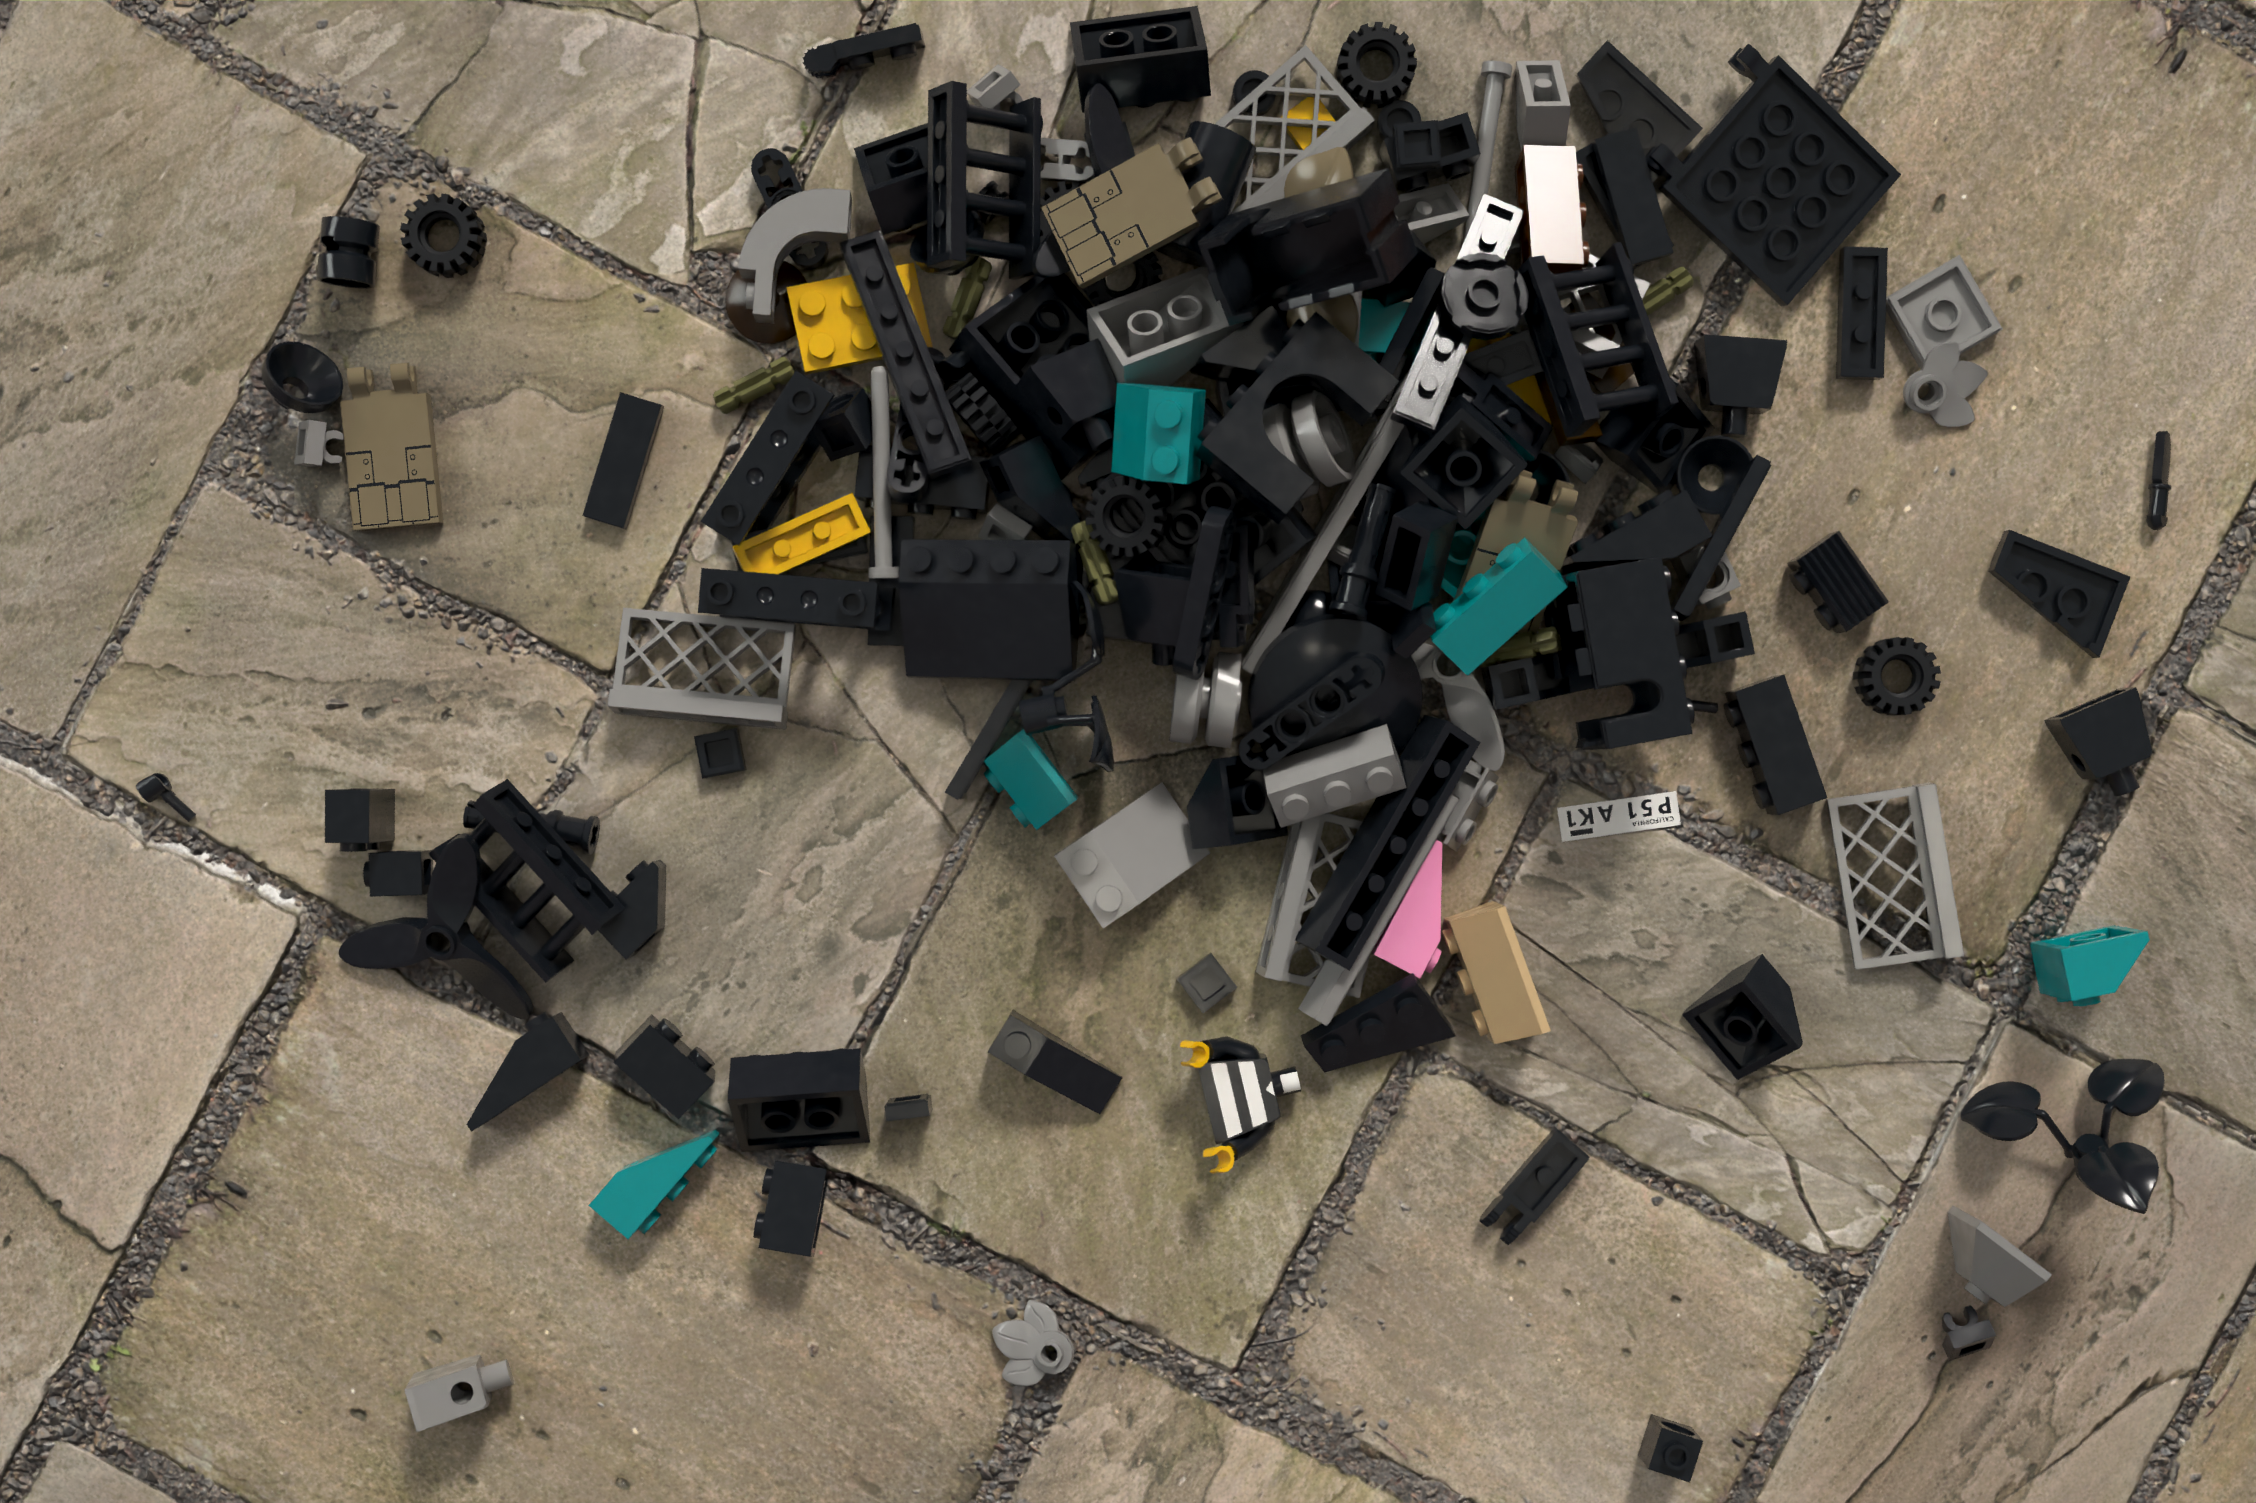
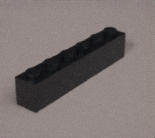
(1387, 842)

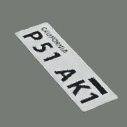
(1619, 816)

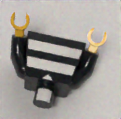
(1238, 1095)

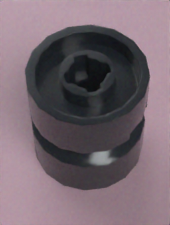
(348, 252)

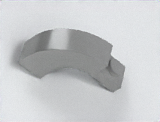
(788, 224)

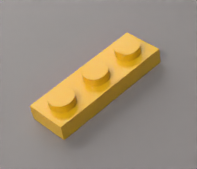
(803, 538)

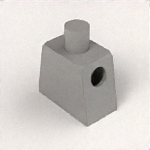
(438, 1398)

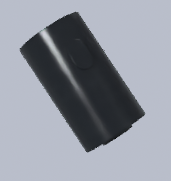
(1227, 162)

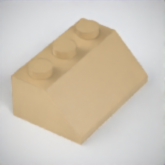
(1495, 974)

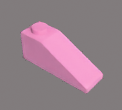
(1415, 926)

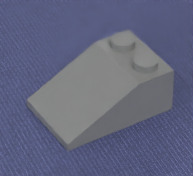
(1160, 329)
(1130, 855)

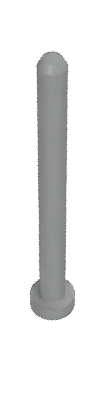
(1495, 73)
(881, 458)

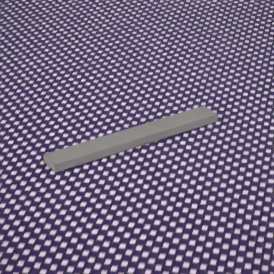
(1328, 530)

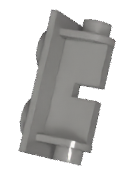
(1473, 793)

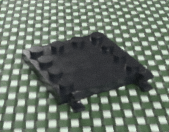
(1776, 177)

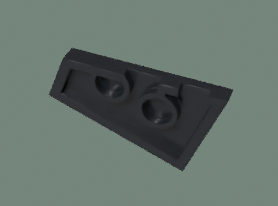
(1379, 1026)

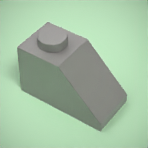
(1541, 103)

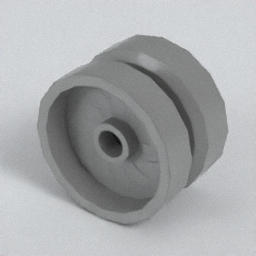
(1312, 439)
(1208, 698)

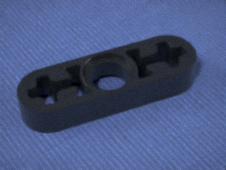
(787, 176)

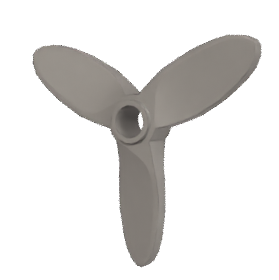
(1466, 706)

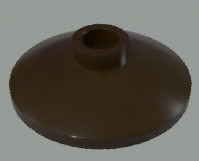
(743, 318)

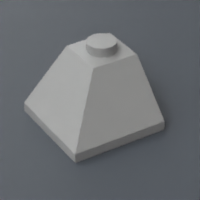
(1991, 1262)

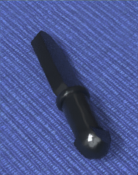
(2160, 488)

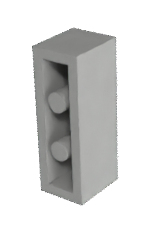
(1334, 776)

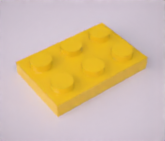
(834, 325)

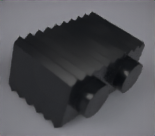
(1836, 583)

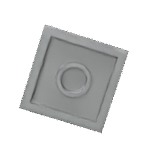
(1942, 310)

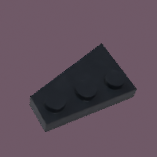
(1629, 99)
(2062, 588)

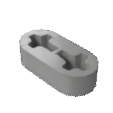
(1063, 169)

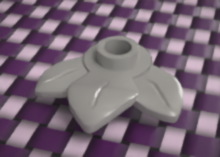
(1948, 385)
(1027, 1342)

